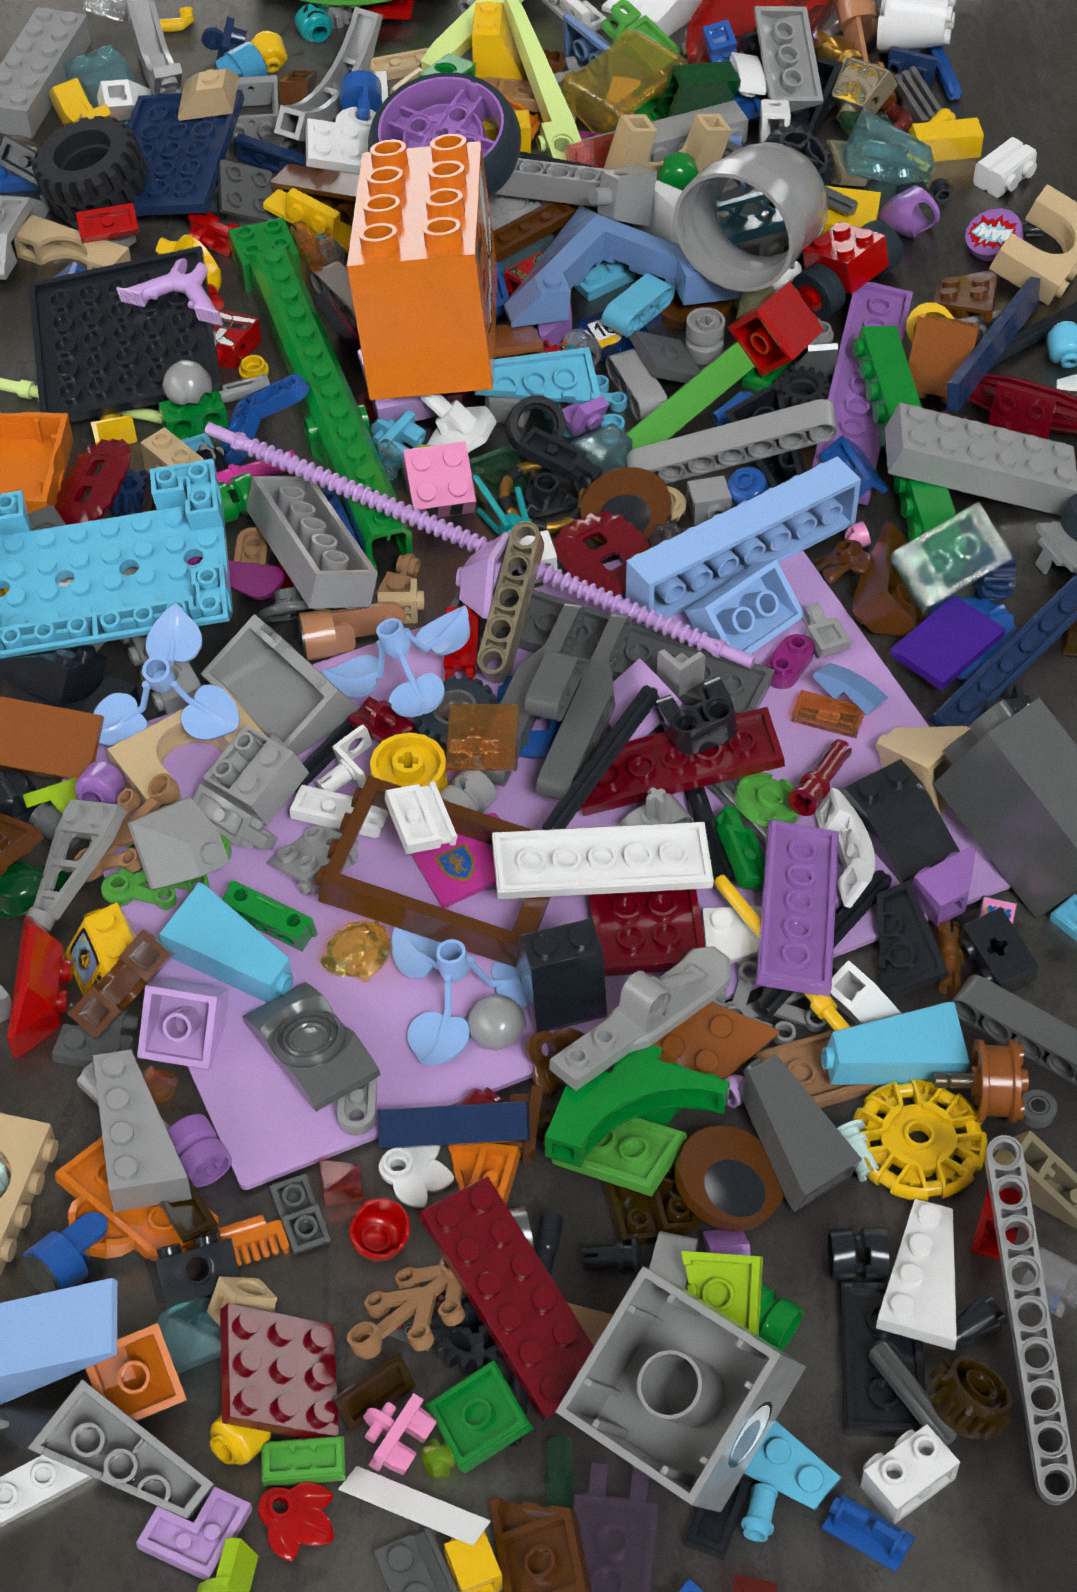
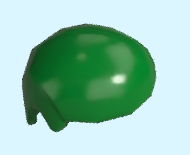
(678, 170)

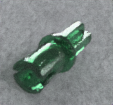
(559, 1472)

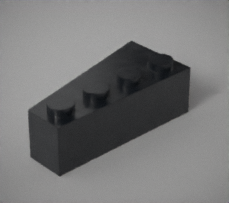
(780, 466)

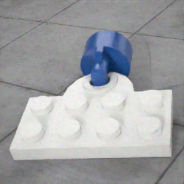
(342, 142)

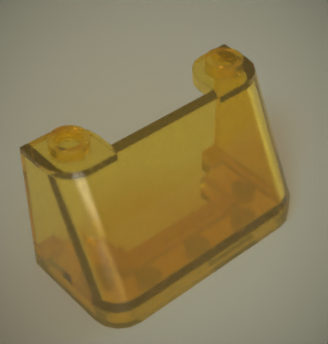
(619, 80)

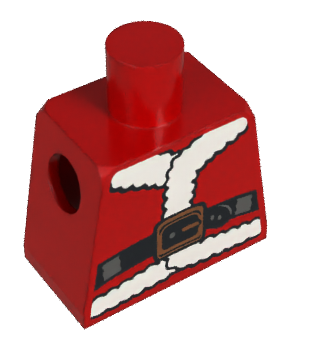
(236, 338)

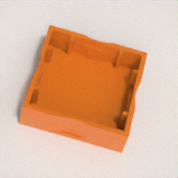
(34, 455)

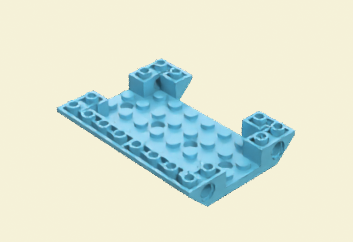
(100, 599)

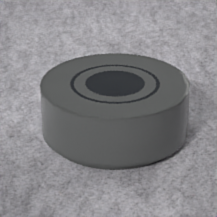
(1039, 1108)

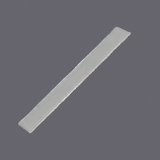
(415, 1505)

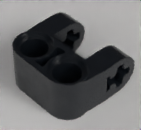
(701, 724)

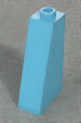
(225, 946)
(897, 1048)

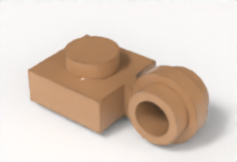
(406, 566)

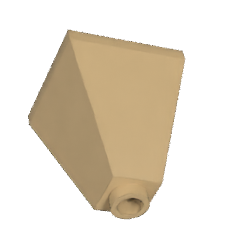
(922, 753)

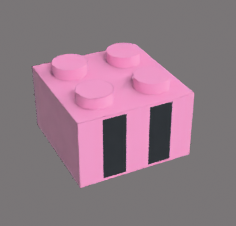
(440, 479)

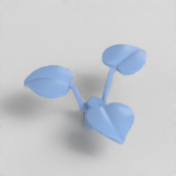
(170, 640)
(420, 695)
(436, 1036)

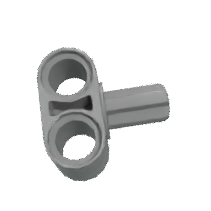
(659, 809)

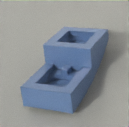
(842, 681)

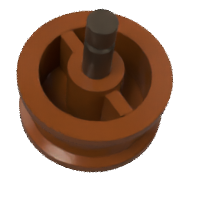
(993, 1080)

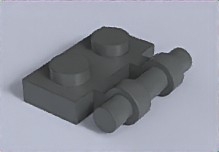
(77, 1046)

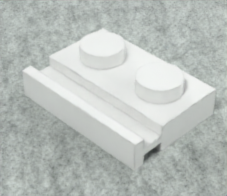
(420, 817)

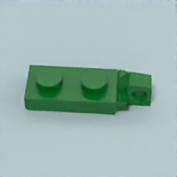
(741, 849)

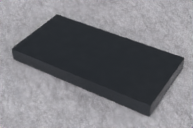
(868, 1399)

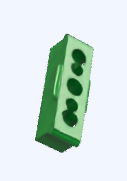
(271, 916)

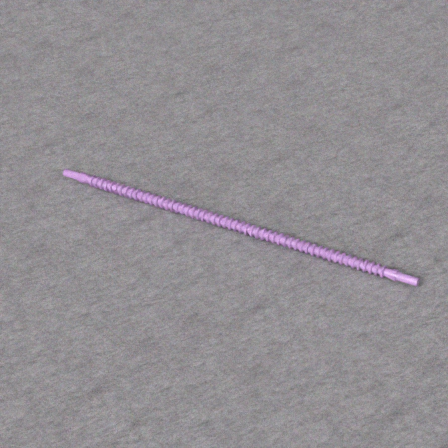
(238, 440)

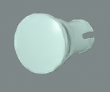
(857, 1140)

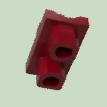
(380, 720)

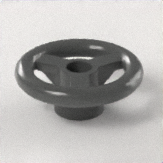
(286, 606)

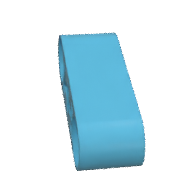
(638, 305)

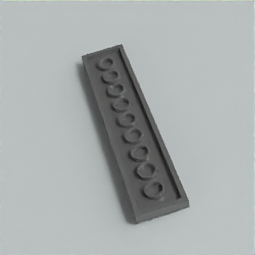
(744, 685)

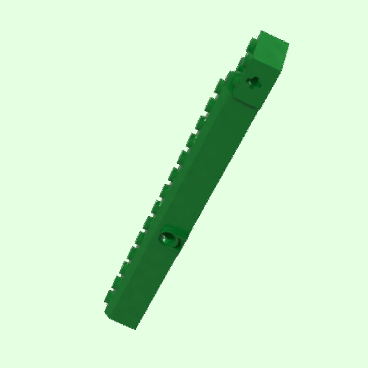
(333, 422)

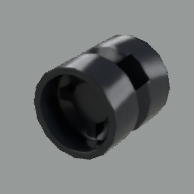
(844, 1256)

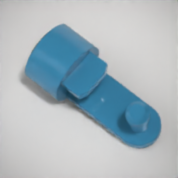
(244, 60)

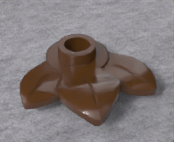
(844, 557)
(556, 1043)

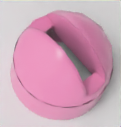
(859, 533)

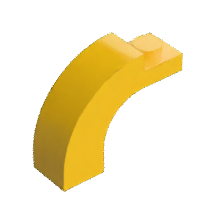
(73, 104)

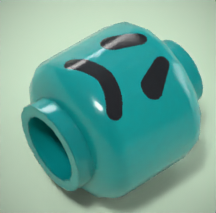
(313, 23)

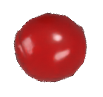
(379, 1229)

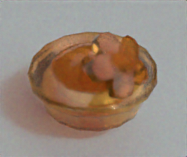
(160, 1083)

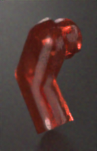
(901, 115)

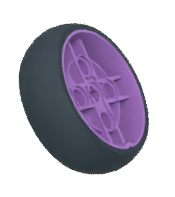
(452, 105)

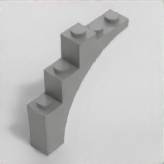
(151, 48)
(324, 101)

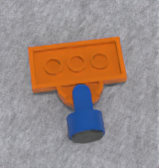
(94, 1227)

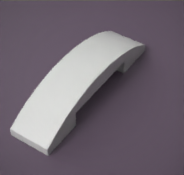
(853, 847)

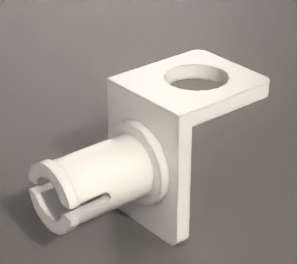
(346, 769)

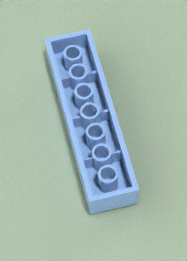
(757, 530)

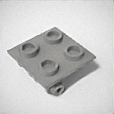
(306, 855)

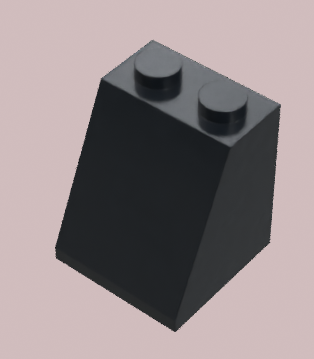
(562, 975)

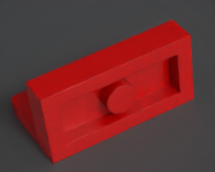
(107, 223)

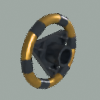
(542, 496)

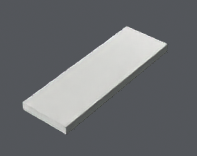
(601, 860)

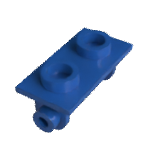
(868, 1532)

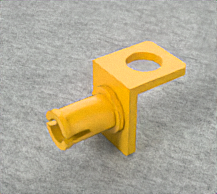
(114, 427)

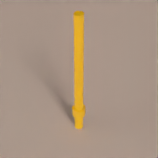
(822, 1005)

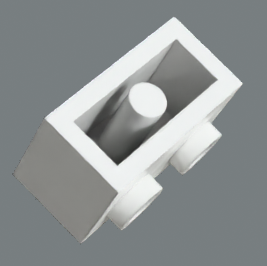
(908, 1473)

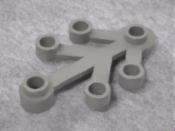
(785, 1012)

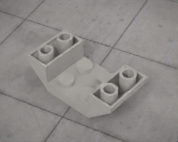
(13, 214)

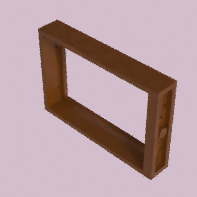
(414, 914)

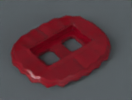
(104, 485)
(586, 563)

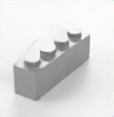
(136, 1144)

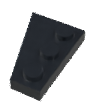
(907, 947)

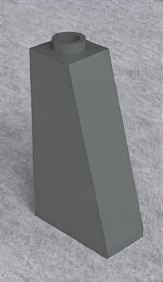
(795, 1132)

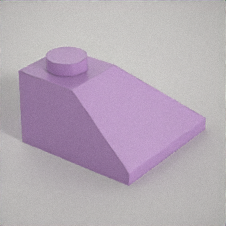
(480, 575)

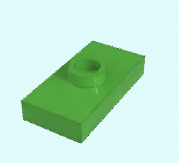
(303, 1461)

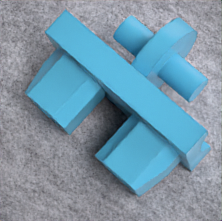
(398, 432)

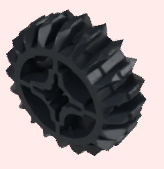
(807, 145)

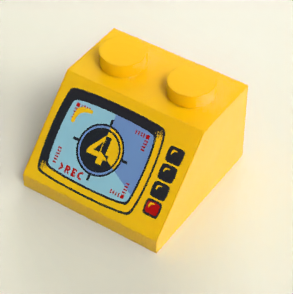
(99, 945)

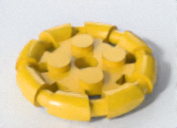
(926, 1158)

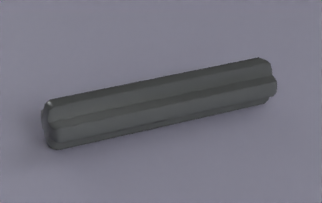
(909, 1390)

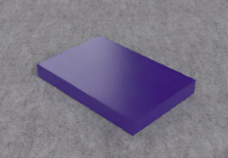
(947, 642)

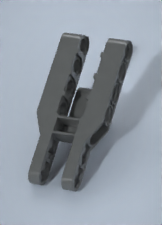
(546, 686)

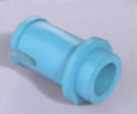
(758, 1523)

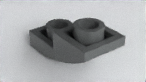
(299, 1214)

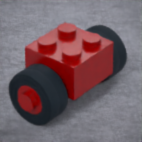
(844, 262)

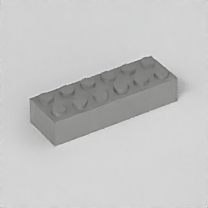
(36, 66)
(980, 459)
(311, 542)

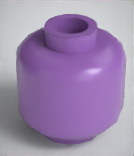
(100, 783)

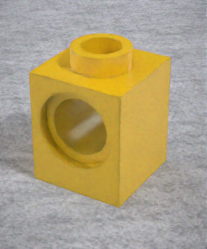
(473, 1566)

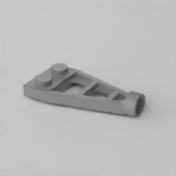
(79, 820)

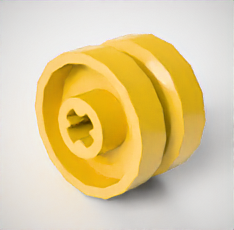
(409, 761)

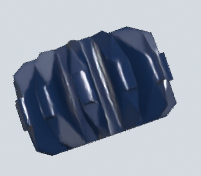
(130, 494)
(998, 583)

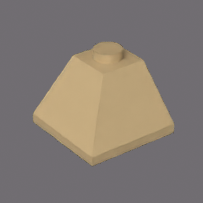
(208, 94)

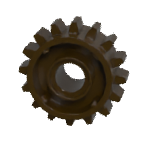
(970, 1397)

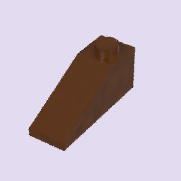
(297, 85)

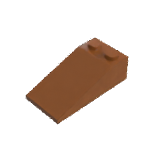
(47, 739)

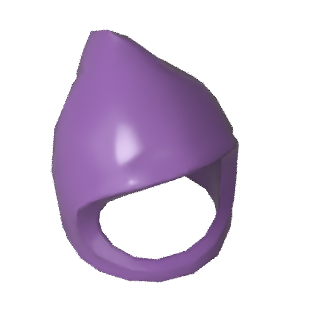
(905, 214)

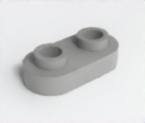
(358, 1104)

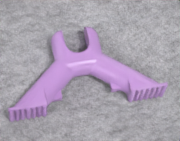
(179, 282)

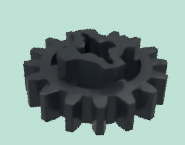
(462, 1345)

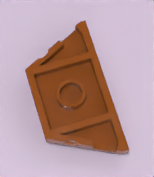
(715, 1041)

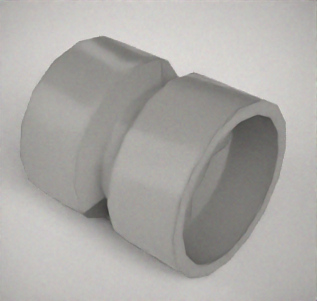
(705, 335)
(470, 790)

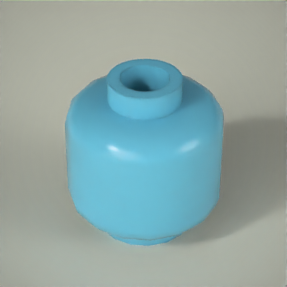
(1063, 344)

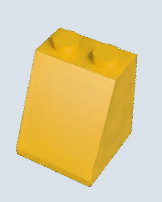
(493, 43)

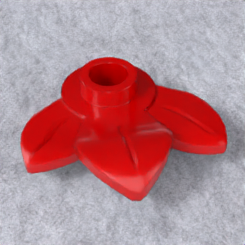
(302, 1521)

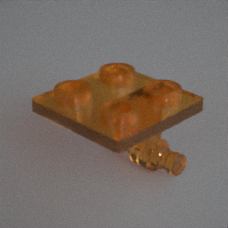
(482, 737)

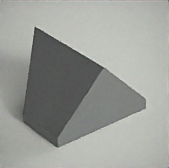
(821, 357)

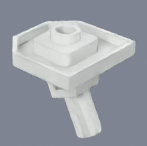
(459, 422)

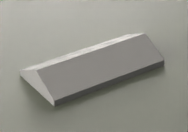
(788, 55)

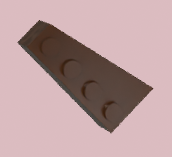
(327, 186)

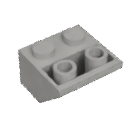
(257, 773)

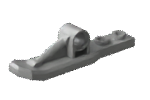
(645, 1014)

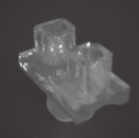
(110, 8)

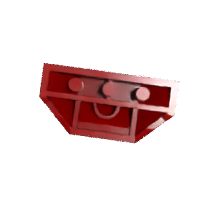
(39, 989)

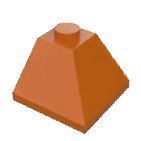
(140, 1375)

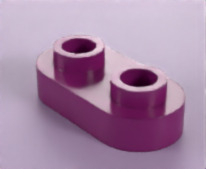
(794, 656)

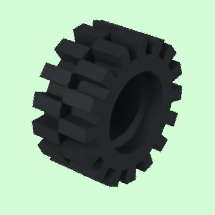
(803, 381)

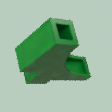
(634, 1088)

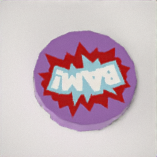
(990, 231)

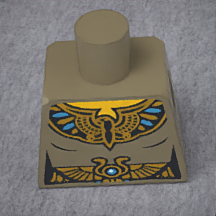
(862, 86)

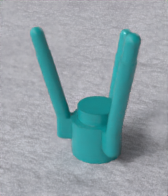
(506, 521)

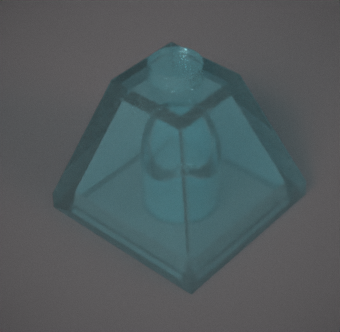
(605, 446)
(190, 1334)

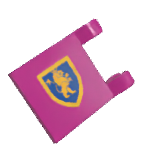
(457, 869)

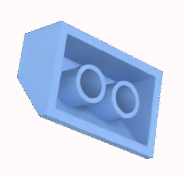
(748, 608)

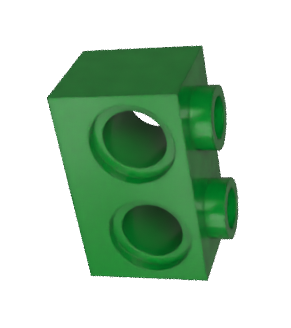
(192, 418)

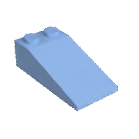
(55, 1335)

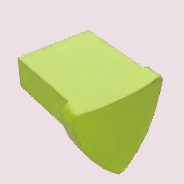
(58, 794)
(234, 1569)

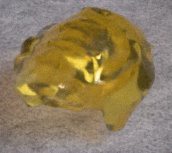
(357, 950)

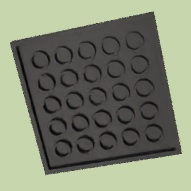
(112, 354)

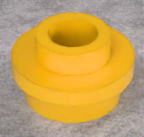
(253, 366)

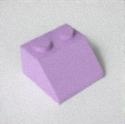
(182, 1022)

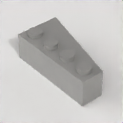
(113, 1448)

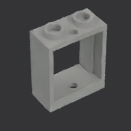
(264, 93)

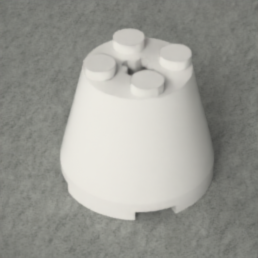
(915, 24)

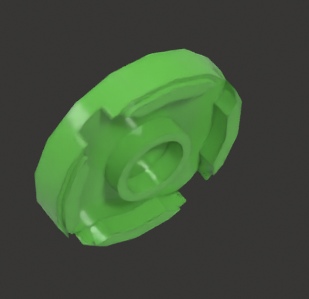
(764, 799)

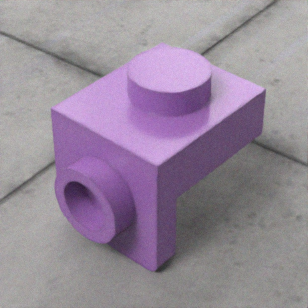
(585, 416)

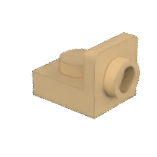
(410, 601)

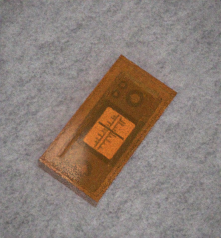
(828, 714)

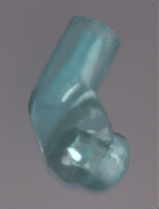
(392, 458)

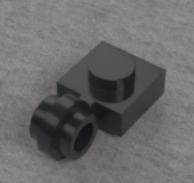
(939, 190)

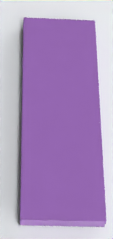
(798, 909)

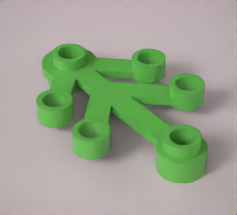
(133, 883)

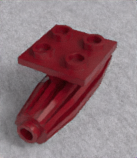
(1026, 406)

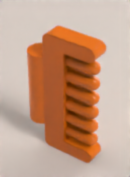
(254, 1232)

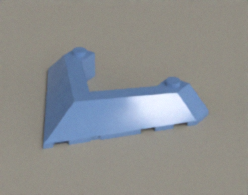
(587, 242)

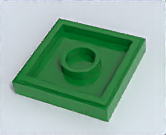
(479, 1416)

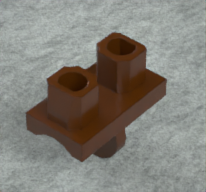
(538, 1124)

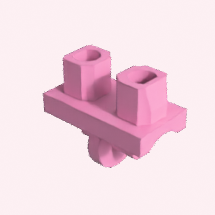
(411, 1420)

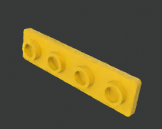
(319, 217)

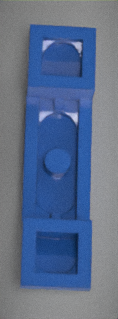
(719, 45)

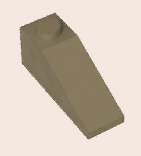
(1050, 1178)

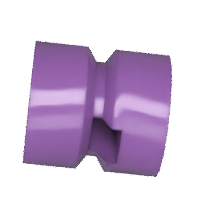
(199, 1150)

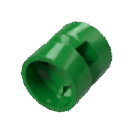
(239, 492)
(778, 1318)

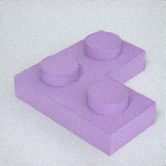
(199, 1544)

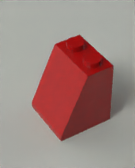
(776, 329)

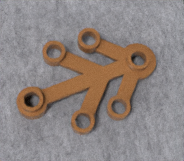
(162, 790)
(367, 1337)

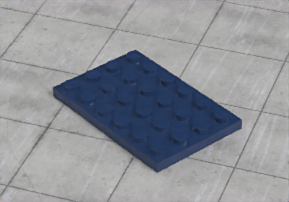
(179, 154)

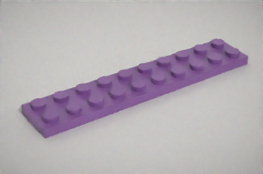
(869, 306)

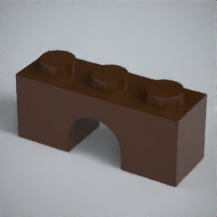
(122, 984)

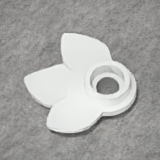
(420, 1174)

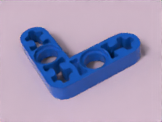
(260, 405)

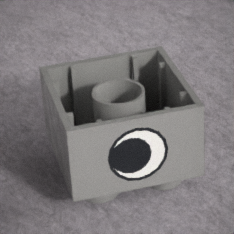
(680, 1390)

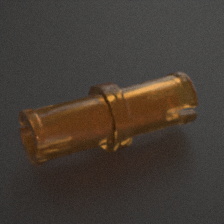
(308, 246)
(952, 955)

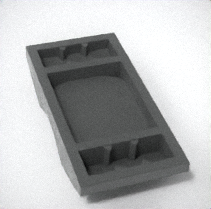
(312, 1045)

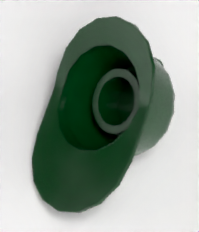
(20, 888)

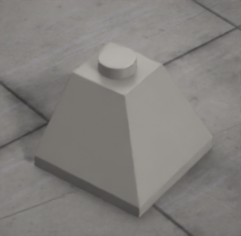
(177, 844)

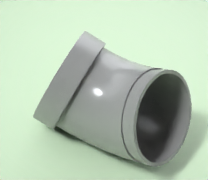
(785, 180)

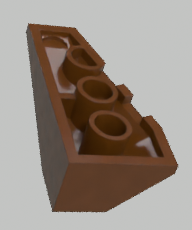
(881, 594)

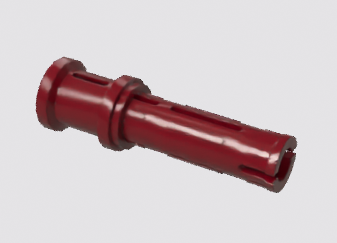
(816, 783)

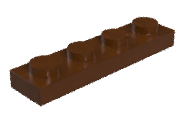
(530, 228)

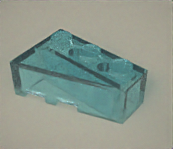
(886, 153)

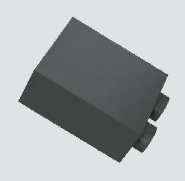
(1019, 799)

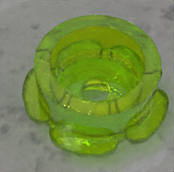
(437, 1459)

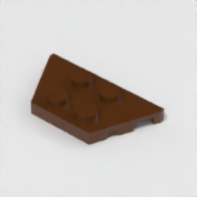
(968, 294)
(539, 1548)

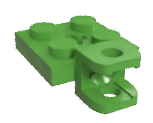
(632, 21)

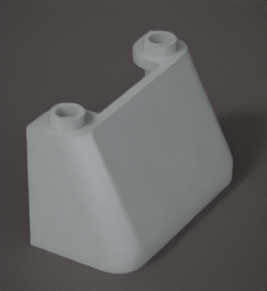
(279, 687)

